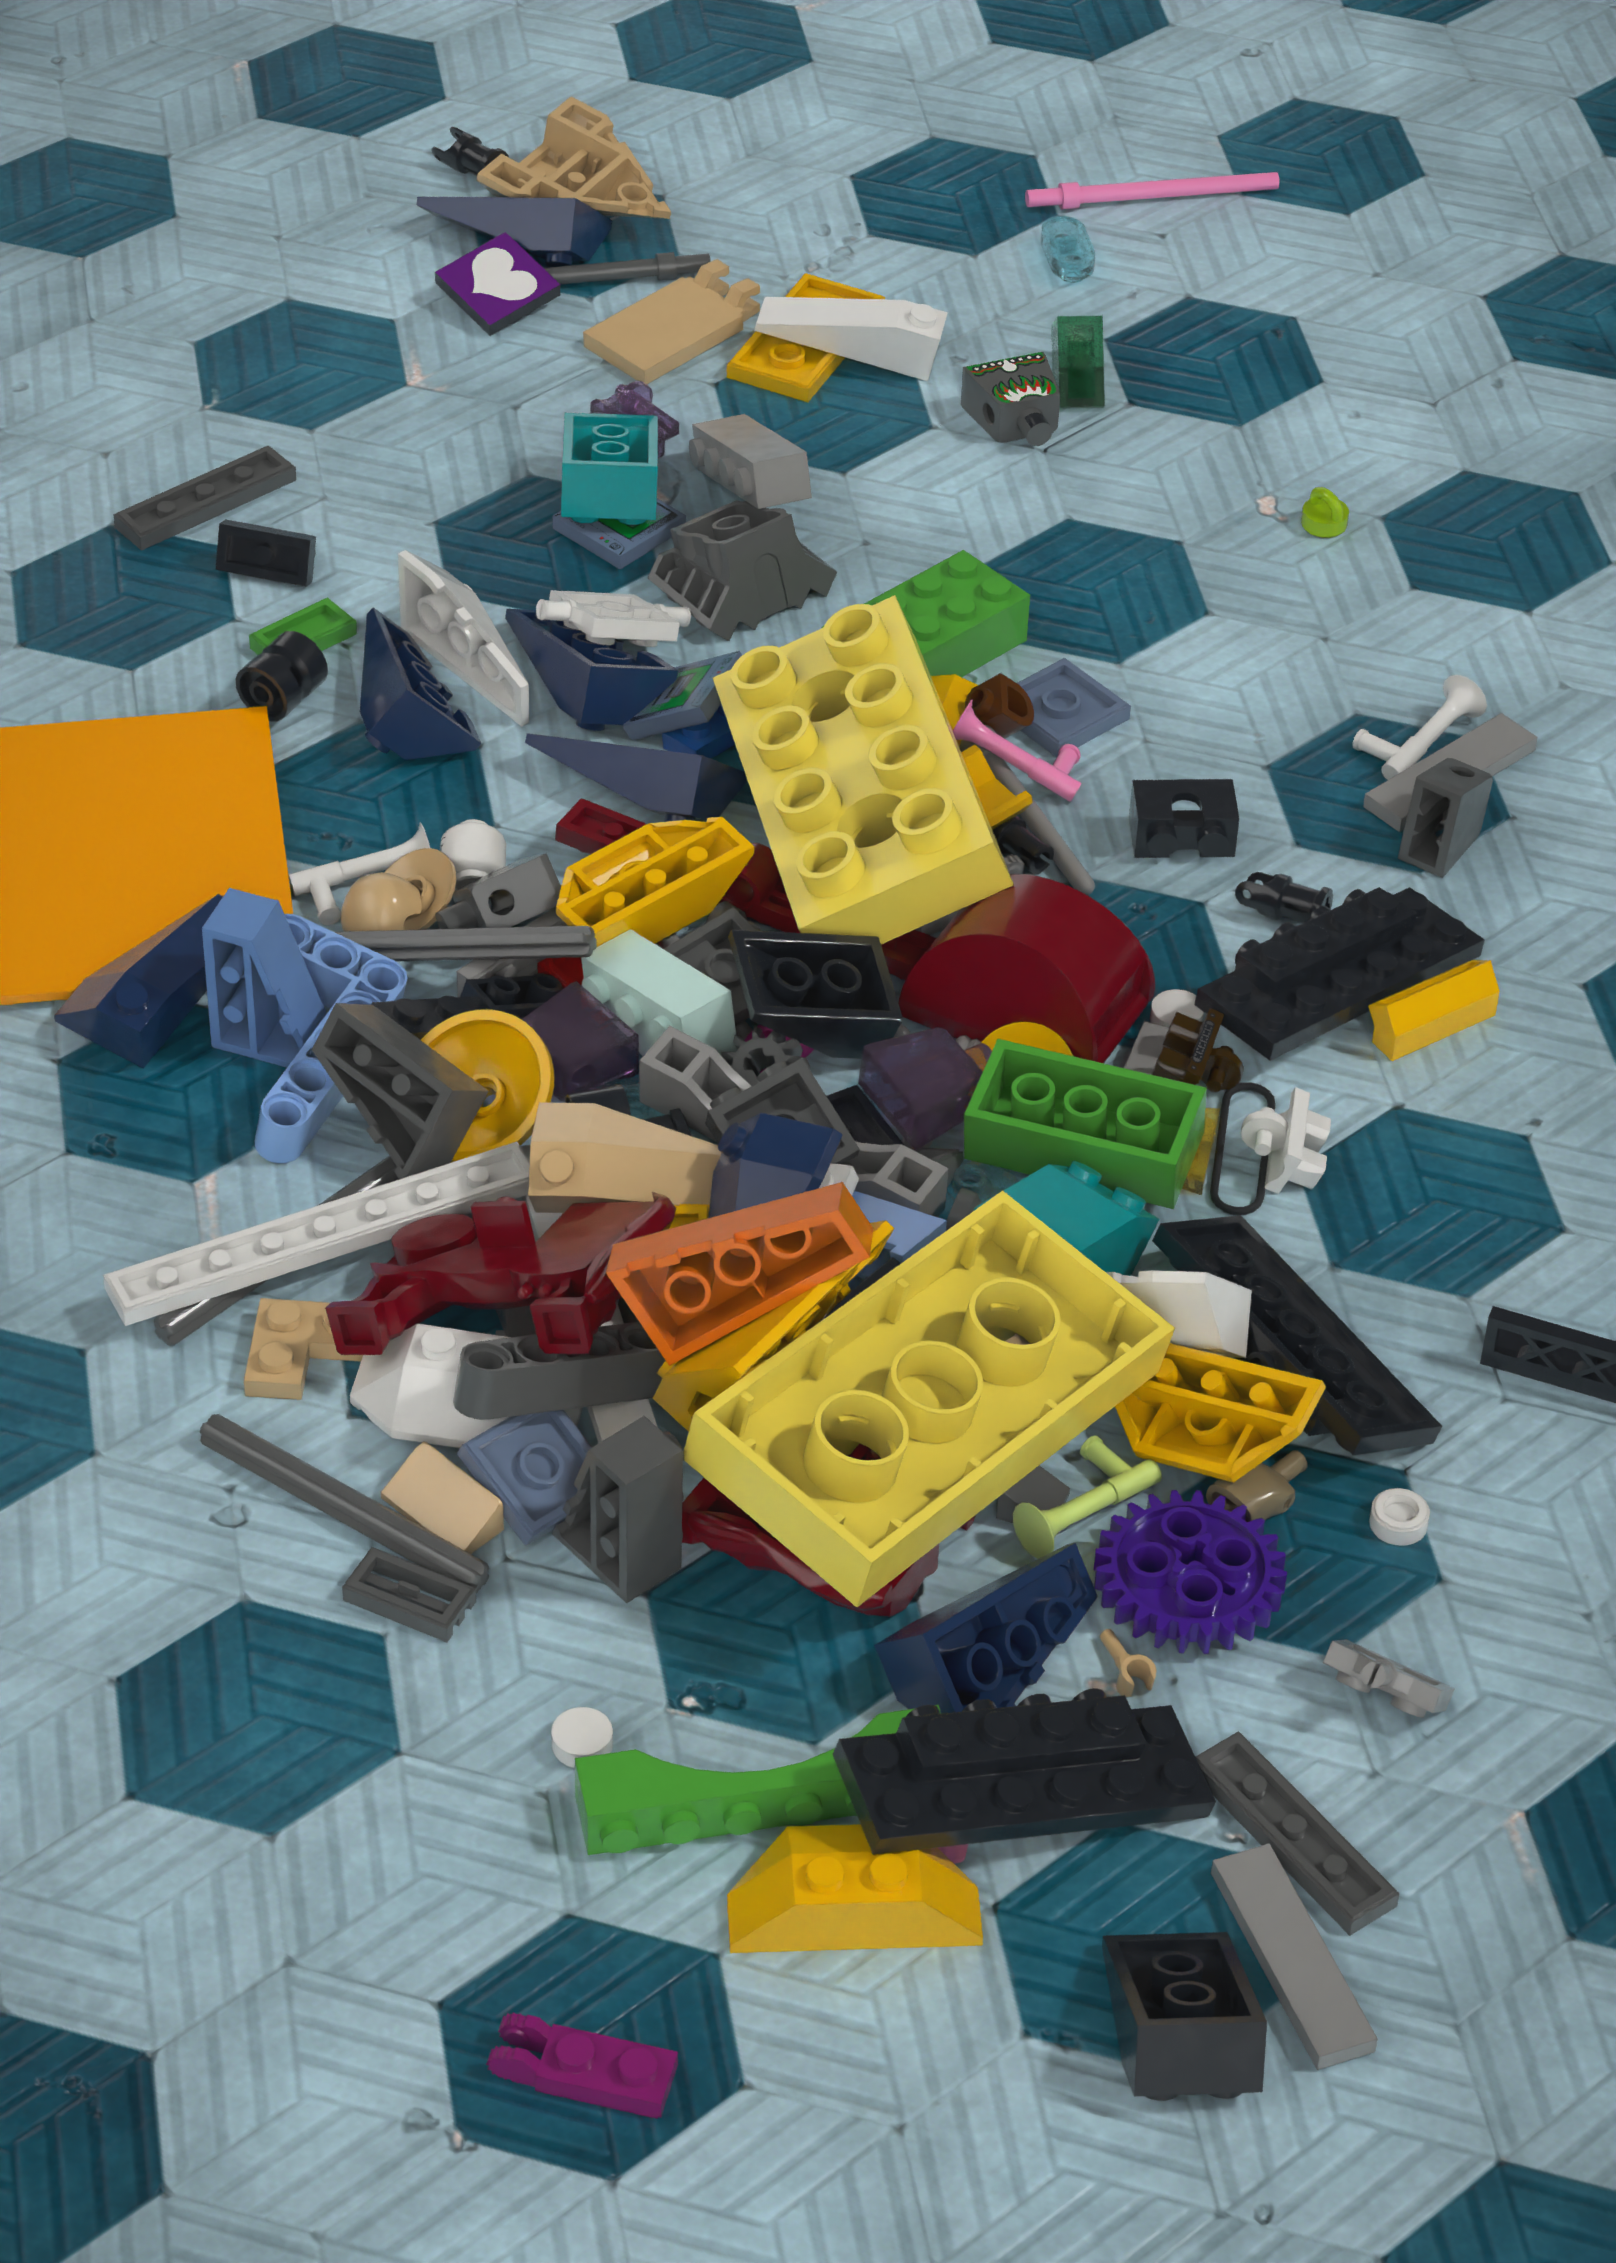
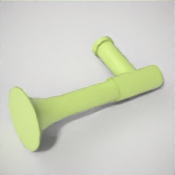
(1039, 1527)

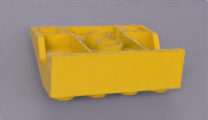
(719, 1365)

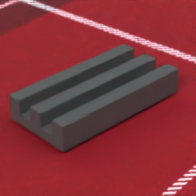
(403, 1600)

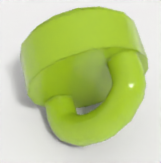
(1324, 514)

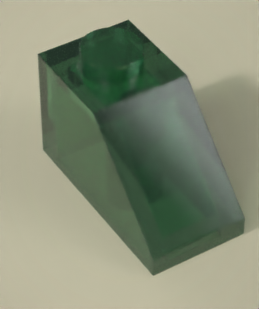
(1078, 361)

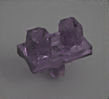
(637, 400)

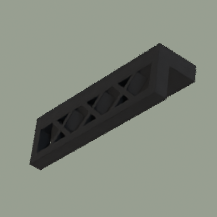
(1550, 1353)

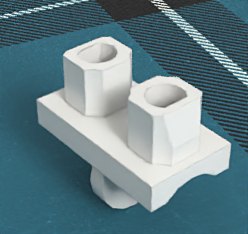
(1290, 1141)

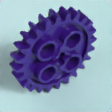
(1190, 1571)

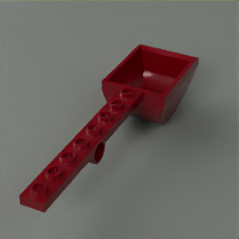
(1007, 959)

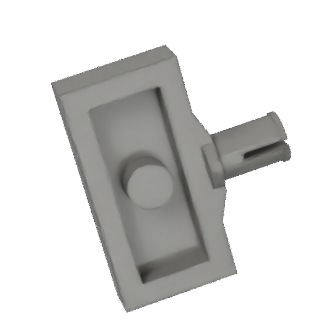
(1367, 1670)

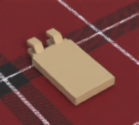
(674, 323)

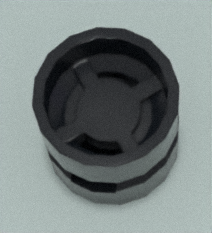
(282, 674)

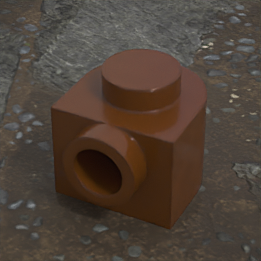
(1001, 705)

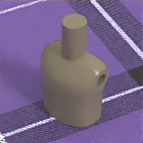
(1262, 1489)

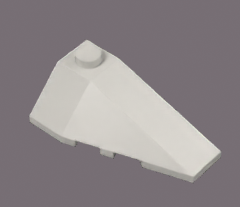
(871, 331)
(458, 632)
(1202, 1307)

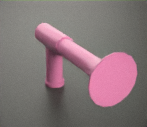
(1053, 777)

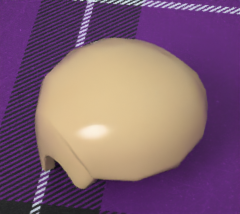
(379, 903)

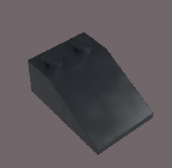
(818, 988)
(1185, 2015)

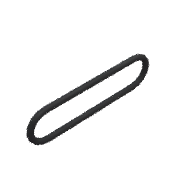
(1220, 1148)

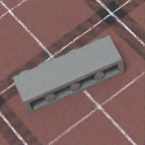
(751, 461)

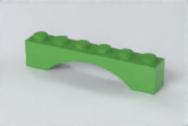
(644, 1802)

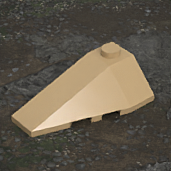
(613, 1157)

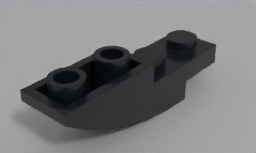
(506, 994)

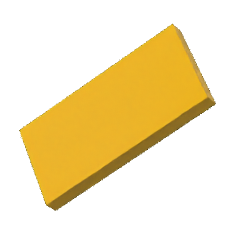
(786, 365)

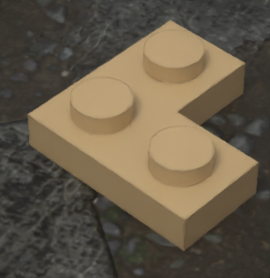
(282, 1344)

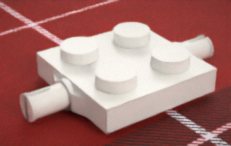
(614, 617)

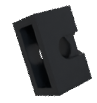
(1161, 831)

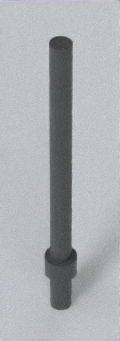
(663, 266)

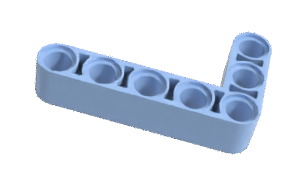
(305, 1091)

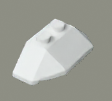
(414, 1384)

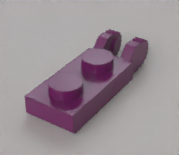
(584, 2065)

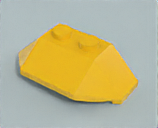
(654, 879)
(1216, 1413)
(831, 1893)

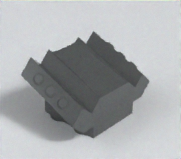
(739, 567)

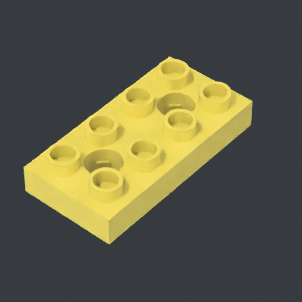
(860, 778)
(932, 1390)

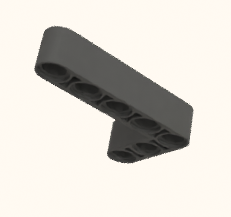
(519, 1379)

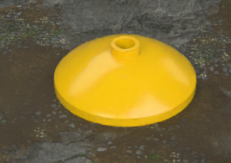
(505, 1060)

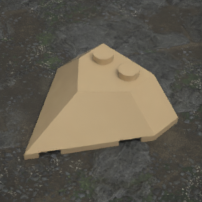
(580, 162)

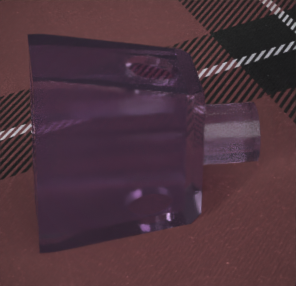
(584, 1041)
(922, 1081)

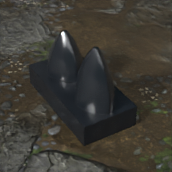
(265, 553)

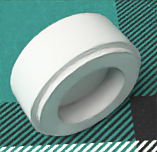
(1172, 1001)
(1399, 1517)
(581, 1734)

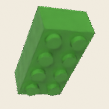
(962, 614)
(1063, 1109)

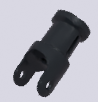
(466, 153)
(1282, 897)

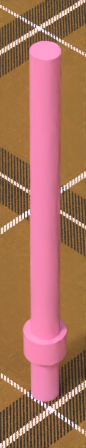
(1071, 195)

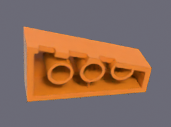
(736, 1266)

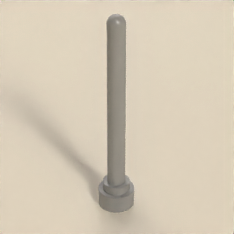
(1039, 823)

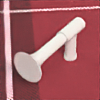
(1462, 698)
(321, 878)

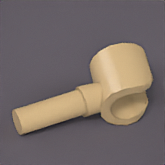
(1128, 1665)

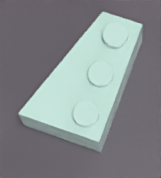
(657, 991)

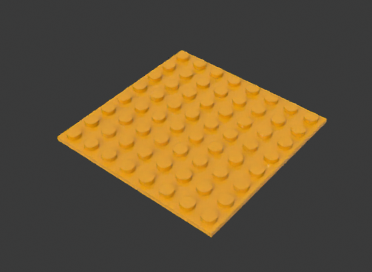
(126, 832)

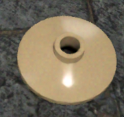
(433, 877)

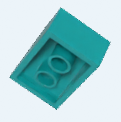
(609, 467)
(1093, 1219)

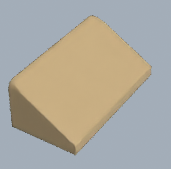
(444, 1499)

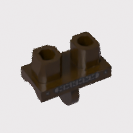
(1213, 1066)

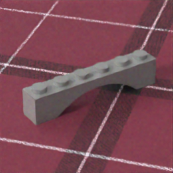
(692, 1074)

